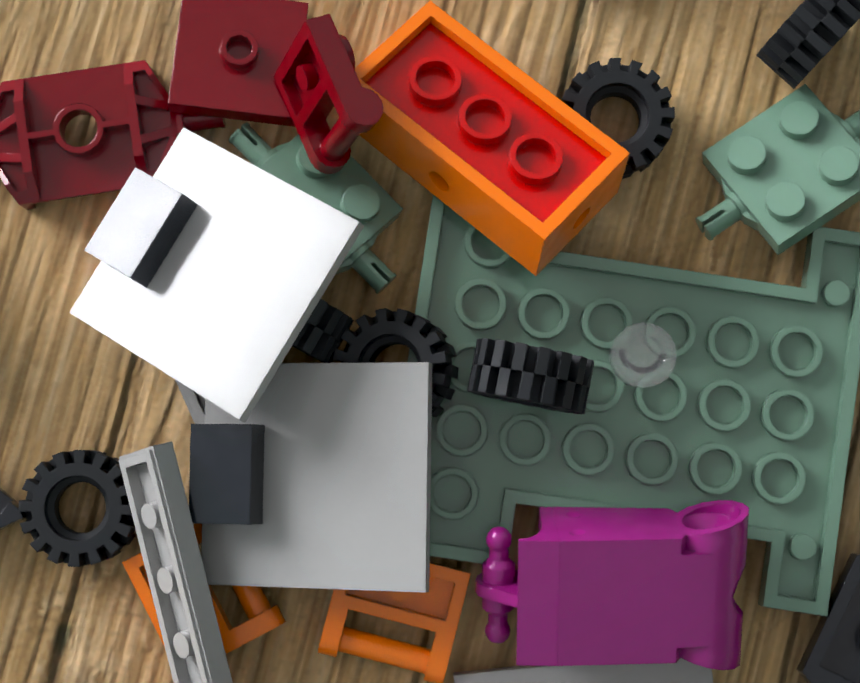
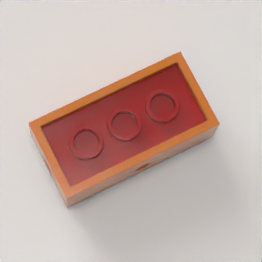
(488, 138)

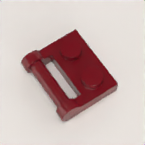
(320, 76)

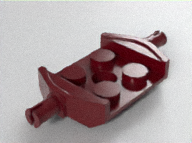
(131, 131)

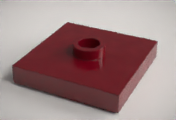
(230, 56)

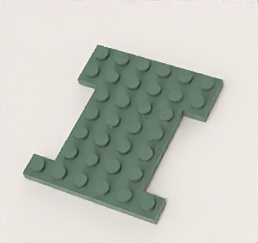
(744, 417)

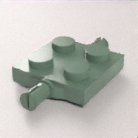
(785, 171)
(348, 191)

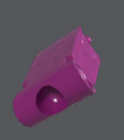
(621, 586)

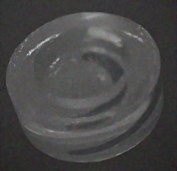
(642, 355)

